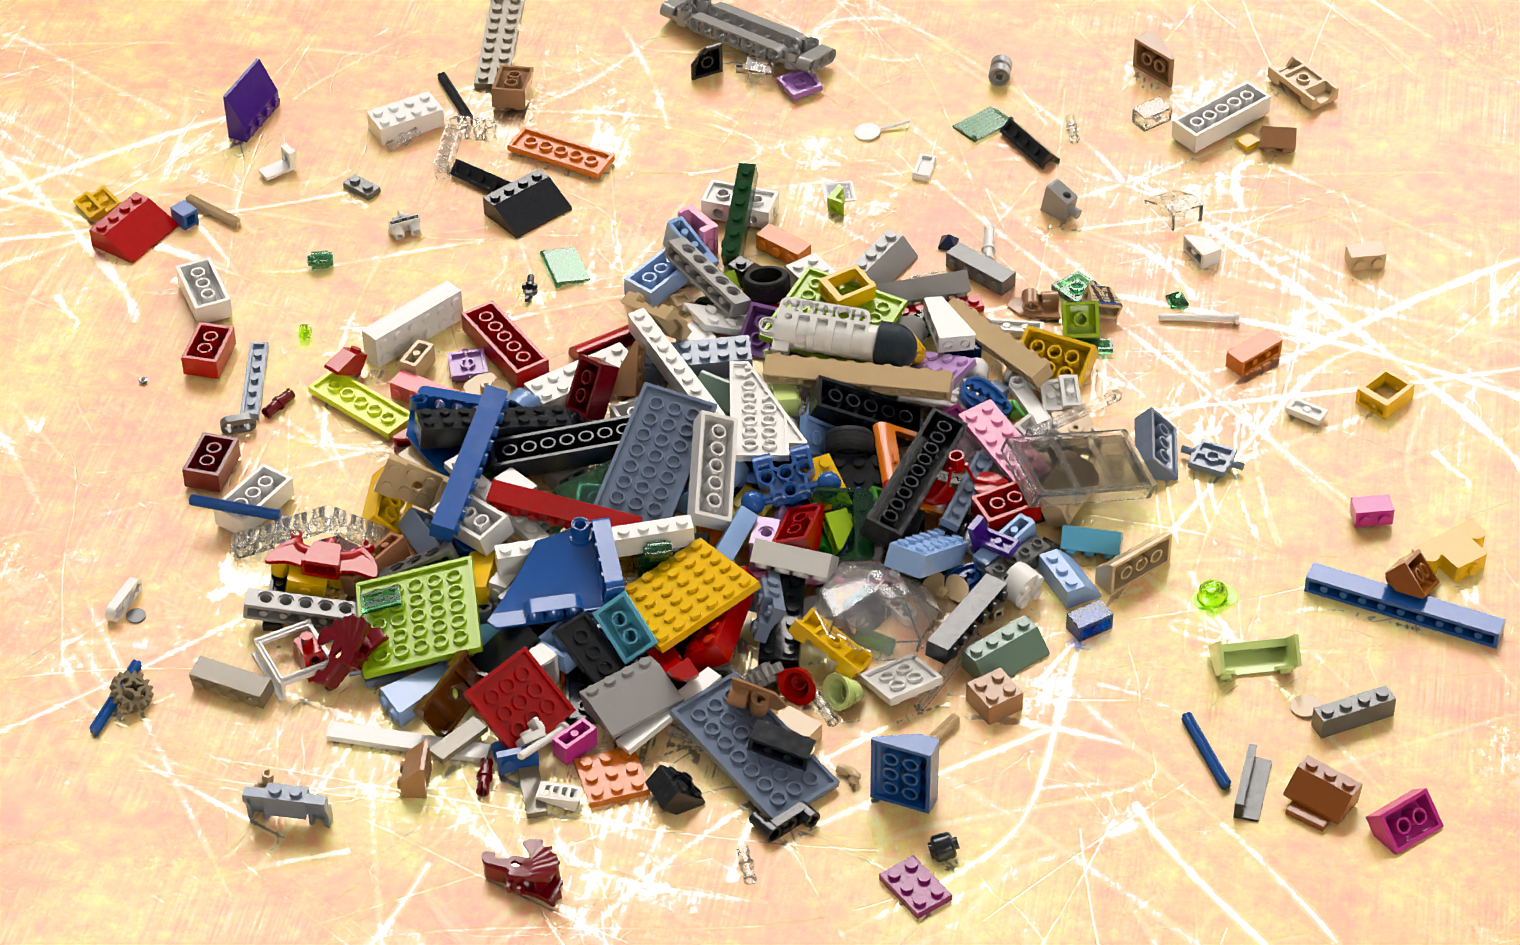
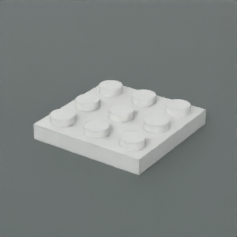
(901, 680)

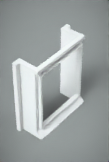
(270, 670)

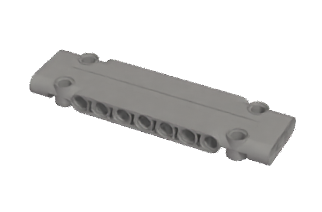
(750, 33)

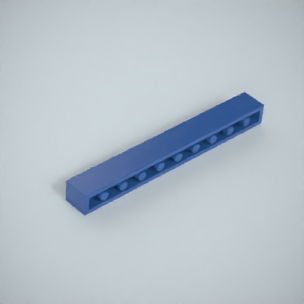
(468, 463)
(1424, 612)

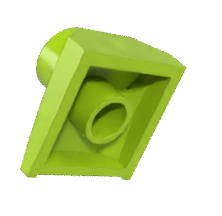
(1080, 319)

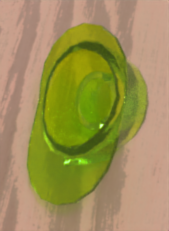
(1214, 594)

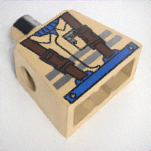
(1109, 303)

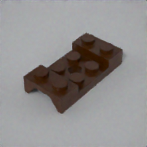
(439, 708)

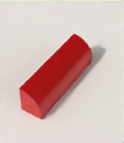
(601, 342)

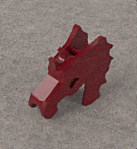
(357, 643)
(536, 875)

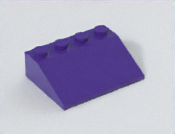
(250, 102)

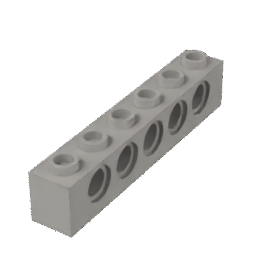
(707, 277)
(295, 608)

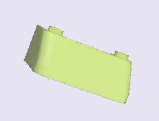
(1255, 656)

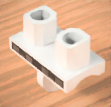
(402, 223)

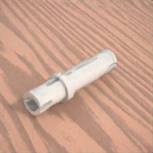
(989, 237)

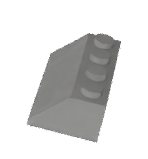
(887, 257)

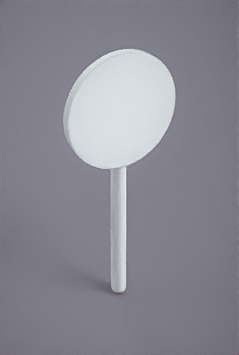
(870, 131)

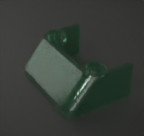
(858, 503)

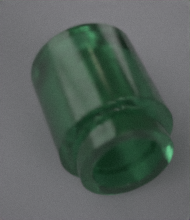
(320, 259)
(658, 550)

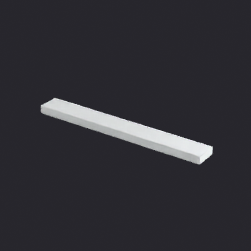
(397, 740)

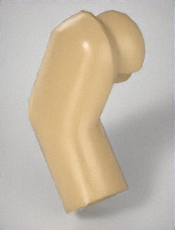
(850, 771)

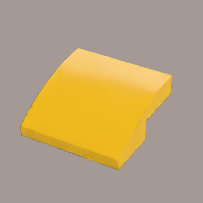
(97, 204)

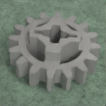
(764, 674)

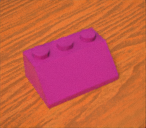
(1405, 820)

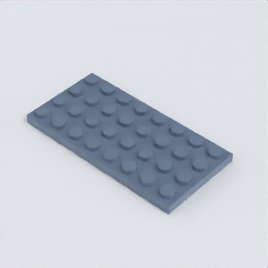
(653, 454)
(724, 736)

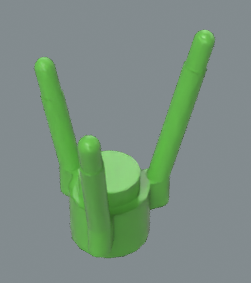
(1016, 411)

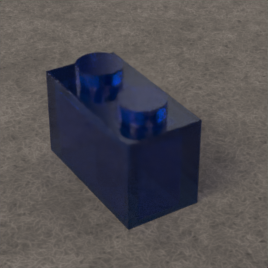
(1089, 620)

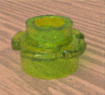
(304, 331)

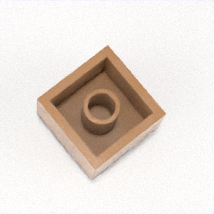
(994, 696)

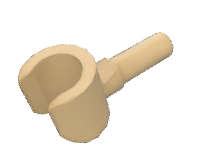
(266, 777)

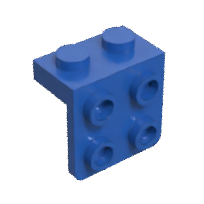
(507, 760)

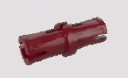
(278, 403)
(484, 776)

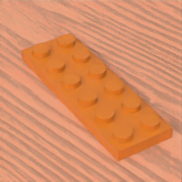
(561, 152)

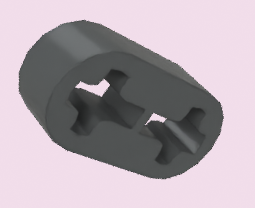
(238, 423)

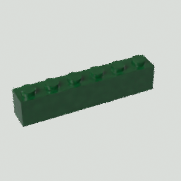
(739, 212)

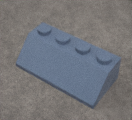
(1157, 444)
(416, 527)

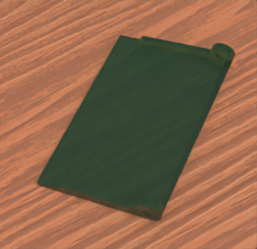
(982, 123)
(564, 266)

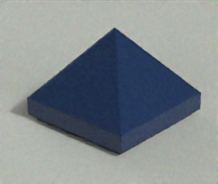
(947, 242)

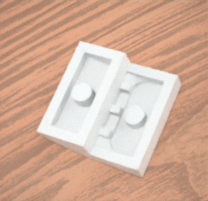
(1060, 393)

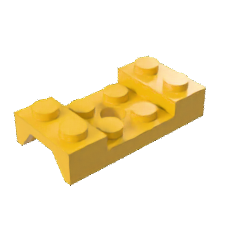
(849, 660)

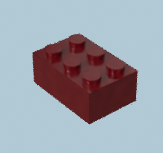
(592, 387)
(211, 462)

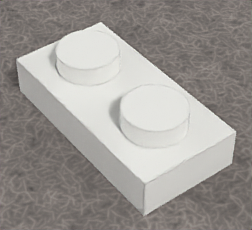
(1306, 411)

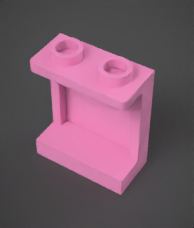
(703, 226)

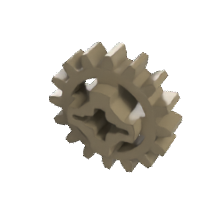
(131, 691)

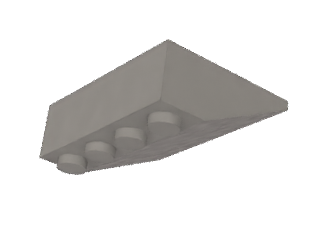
(630, 697)

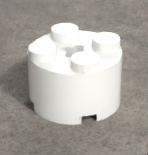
(1023, 584)

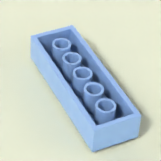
(926, 553)

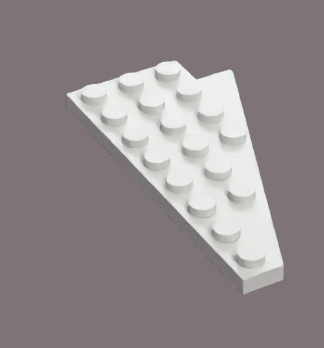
(761, 419)

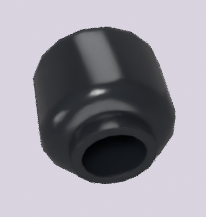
(943, 846)

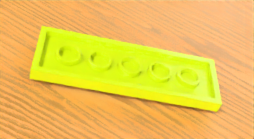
(361, 403)

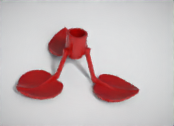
(957, 463)

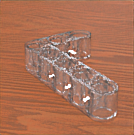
(455, 130)

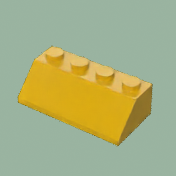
(383, 509)

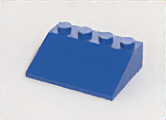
(905, 770)

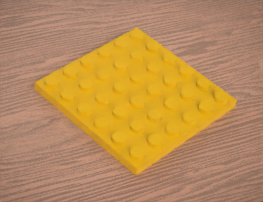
(689, 592)

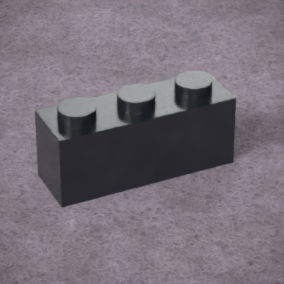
(781, 744)

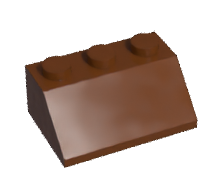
(1412, 575)
(1323, 789)

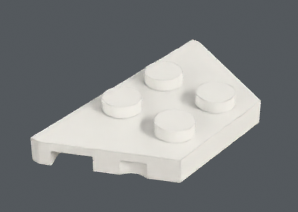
(713, 319)

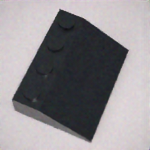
(526, 203)

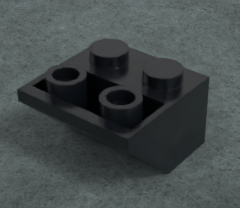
(674, 790)

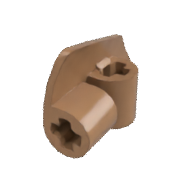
(1036, 305)
(756, 697)

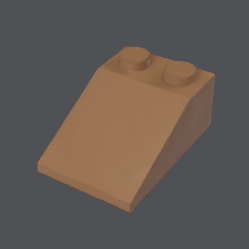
(1153, 57)
(512, 87)
(631, 373)

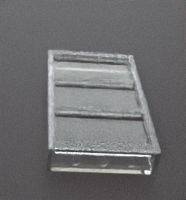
(1078, 467)

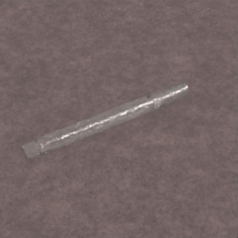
(1076, 413)

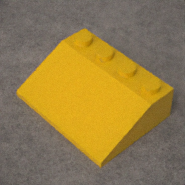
(1064, 353)

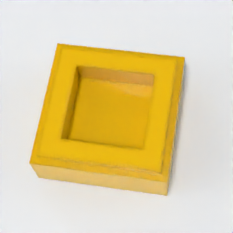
(1247, 141)

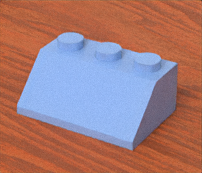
(1066, 578)

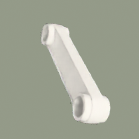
(1027, 400)

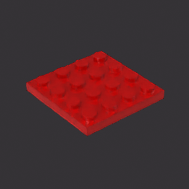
(515, 695)

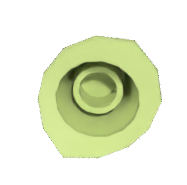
(842, 691)

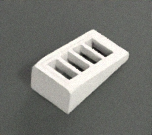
(568, 801)

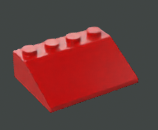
(132, 228)

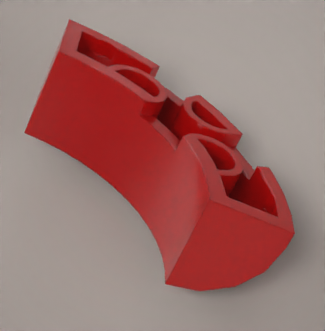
(674, 666)

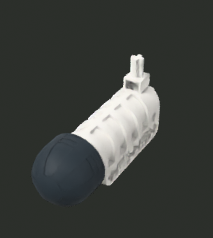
(835, 336)

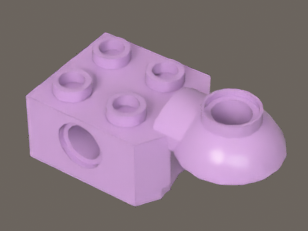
(765, 529)

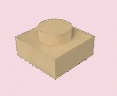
(678, 299)

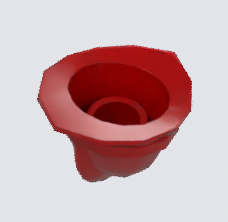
(797, 685)

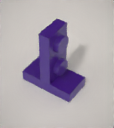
(990, 539)

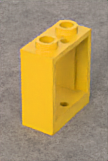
(827, 287)
(1384, 408)

